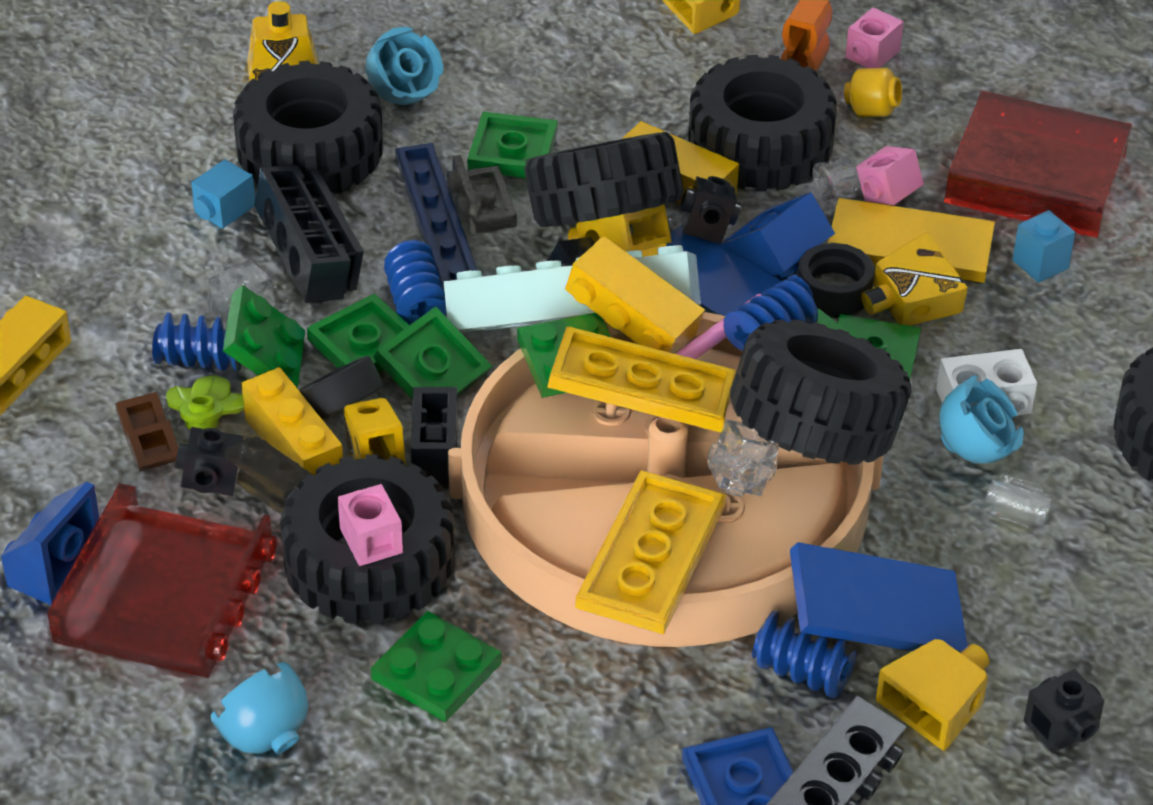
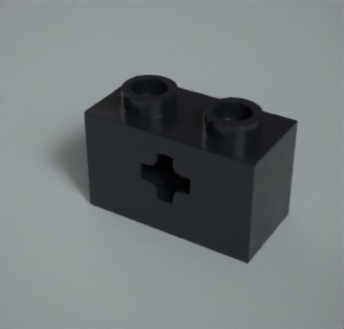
(434, 430)

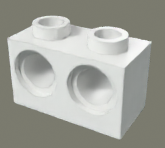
(1005, 368)

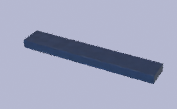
(434, 210)

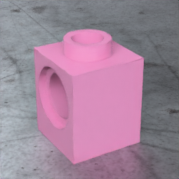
(874, 39)
(889, 175)
(370, 524)

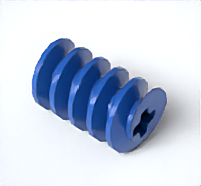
(414, 280)
(785, 301)
(191, 343)
(802, 656)

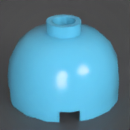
(403, 66)
(981, 431)
(264, 712)

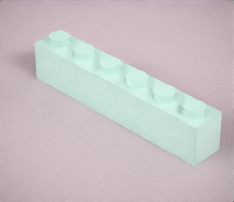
(540, 295)

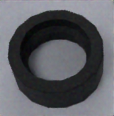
(842, 260)
(343, 387)

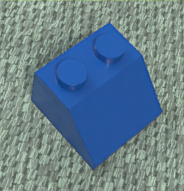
(781, 235)
(51, 543)

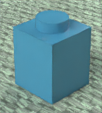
(223, 193)
(1043, 246)

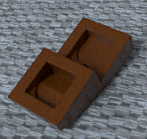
(147, 431)

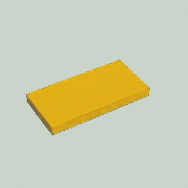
(885, 228)
(642, 379)
(651, 552)

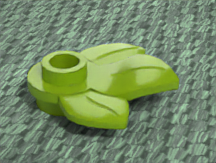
(205, 401)

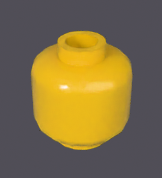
(873, 92)

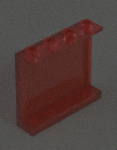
(1036, 159)
(159, 586)

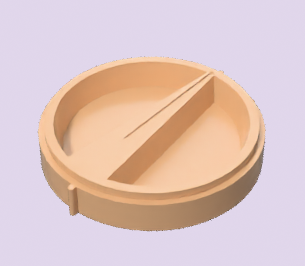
(555, 470)

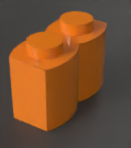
(806, 33)

